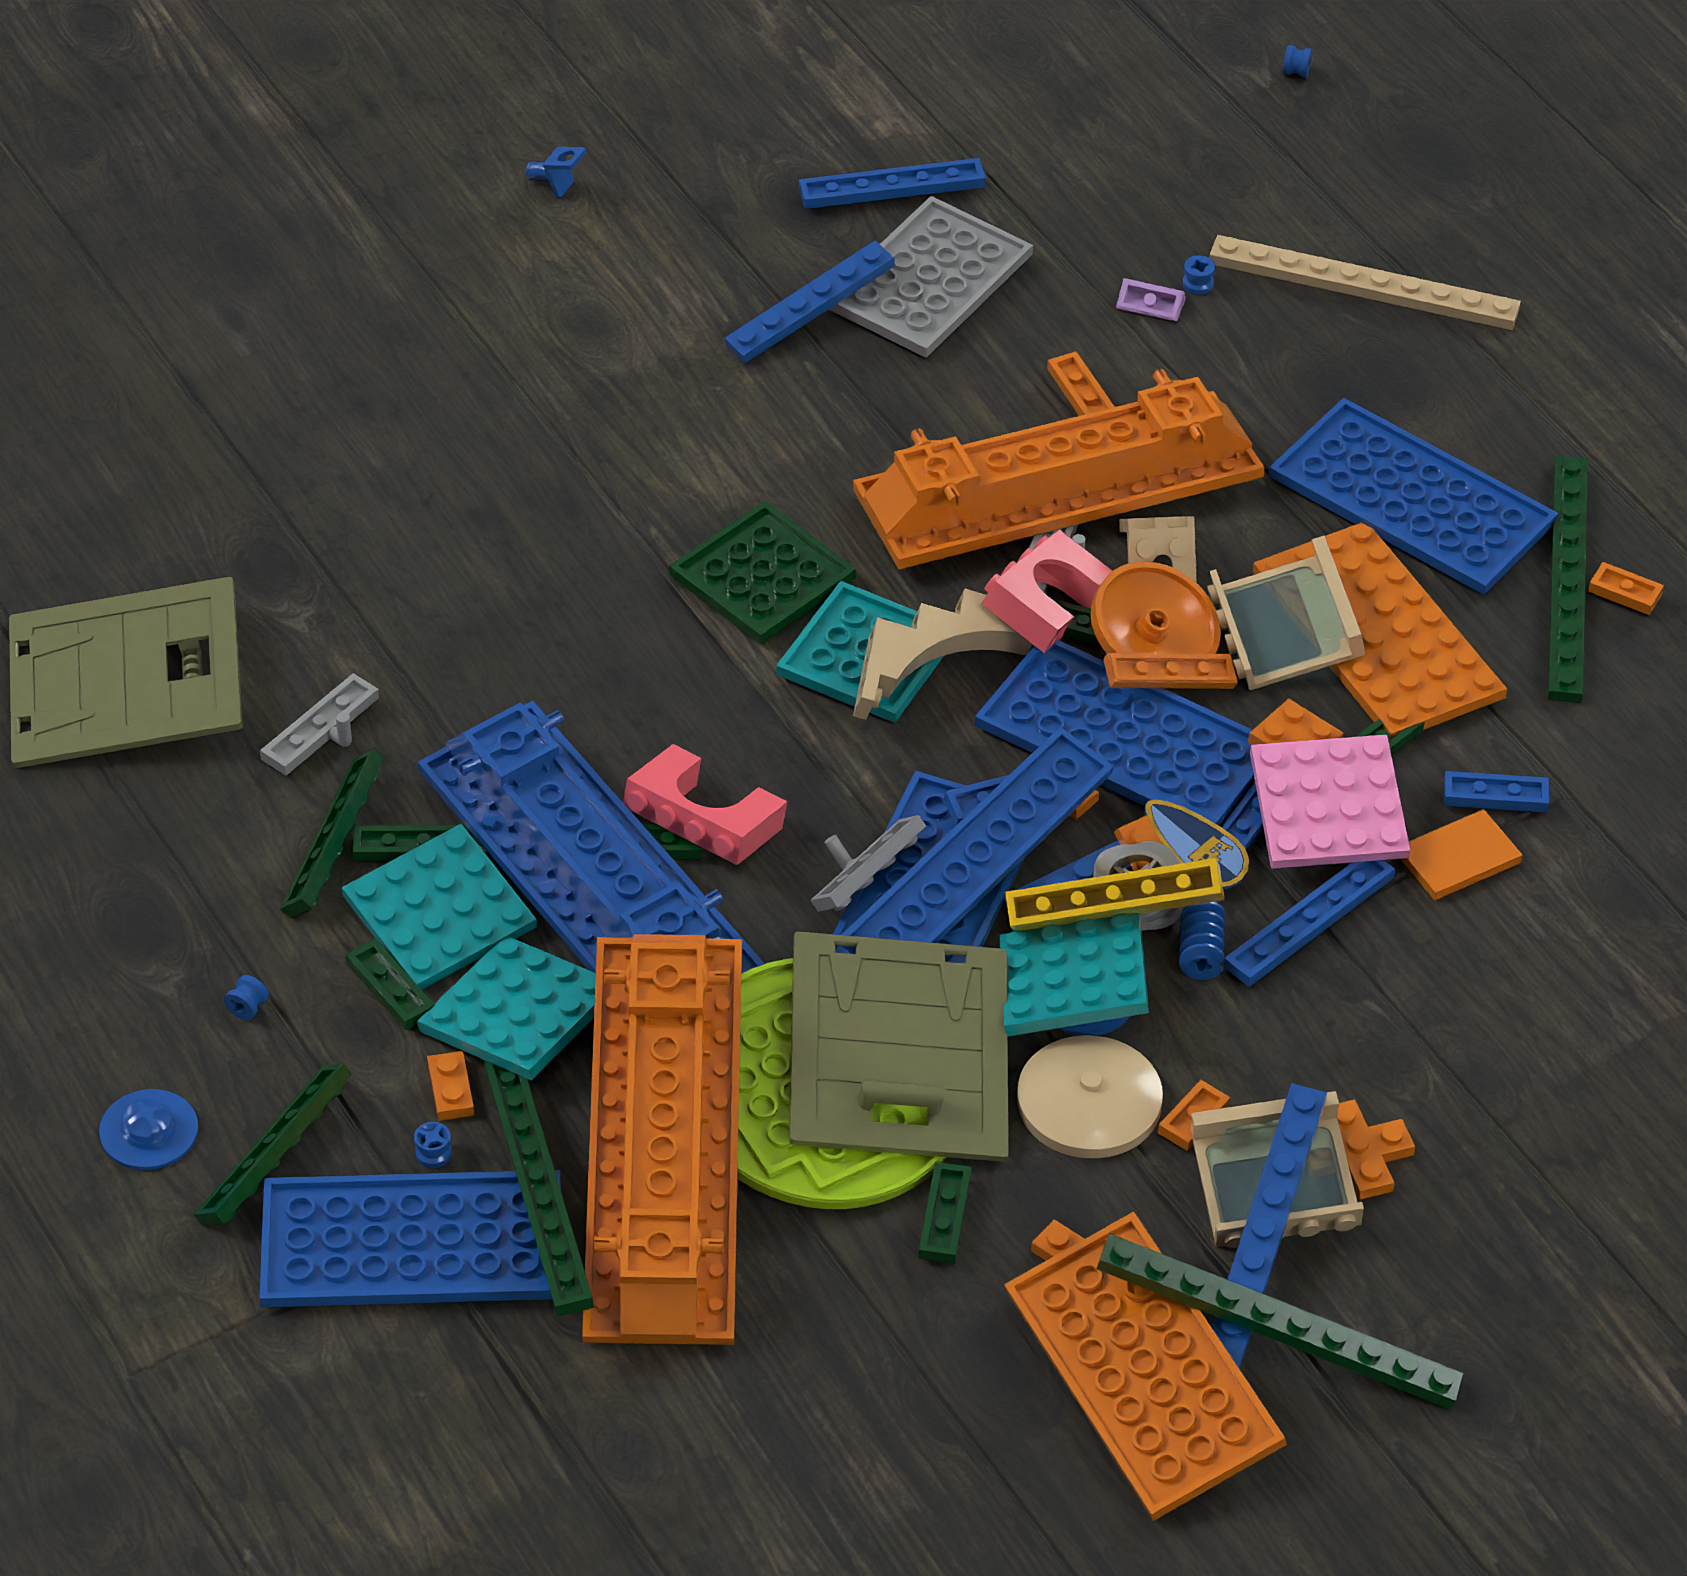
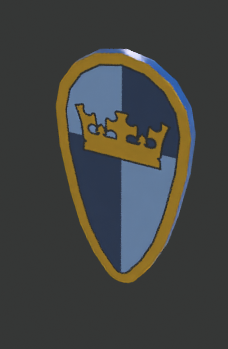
(1197, 838)

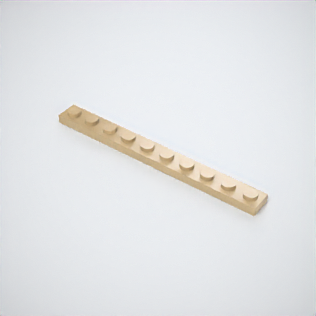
(1365, 282)

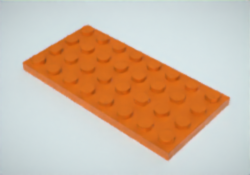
(1414, 656)
(1145, 1374)

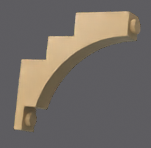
(898, 650)

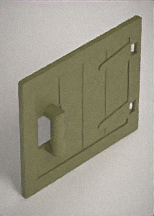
(103, 672)
(899, 1032)

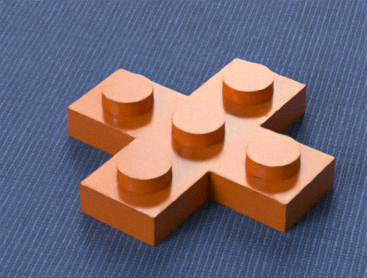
(1370, 1148)

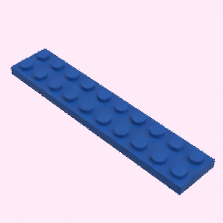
(986, 843)

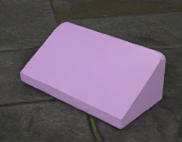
(1150, 300)

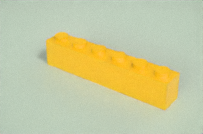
(1116, 894)

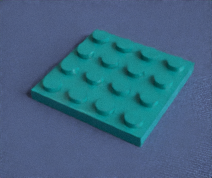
(834, 645)
(439, 906)
(1074, 974)
(514, 1008)

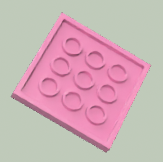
(1329, 801)

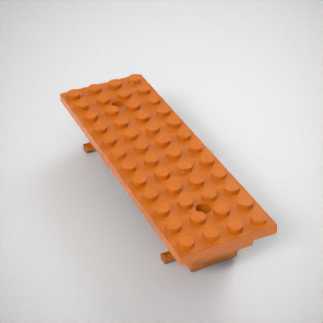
(1056, 475)
(664, 1141)

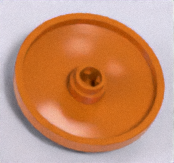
(1153, 611)

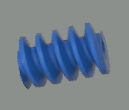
(1202, 940)

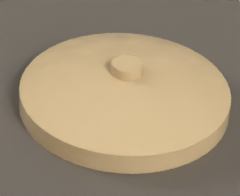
(1089, 1096)

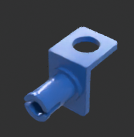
(556, 168)

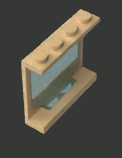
(1288, 619)
(1231, 1156)

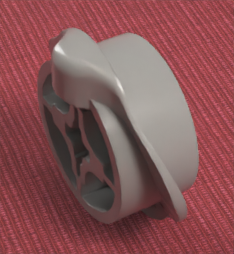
(1116, 858)

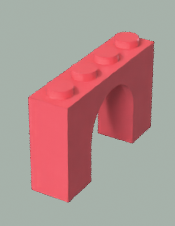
(1025, 607)
(729, 832)

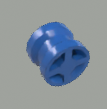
(1297, 61)
(1198, 275)
(246, 997)
(426, 1139)

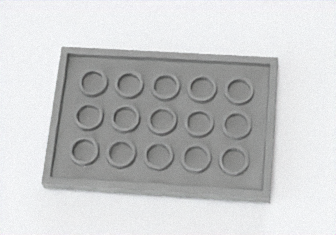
(939, 277)

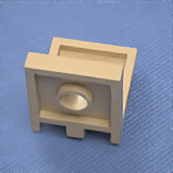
(1161, 536)

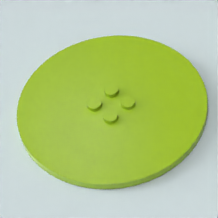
(797, 1172)

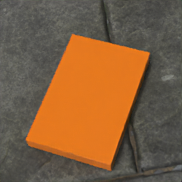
(1460, 854)

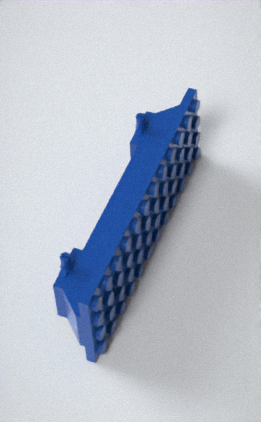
(568, 836)

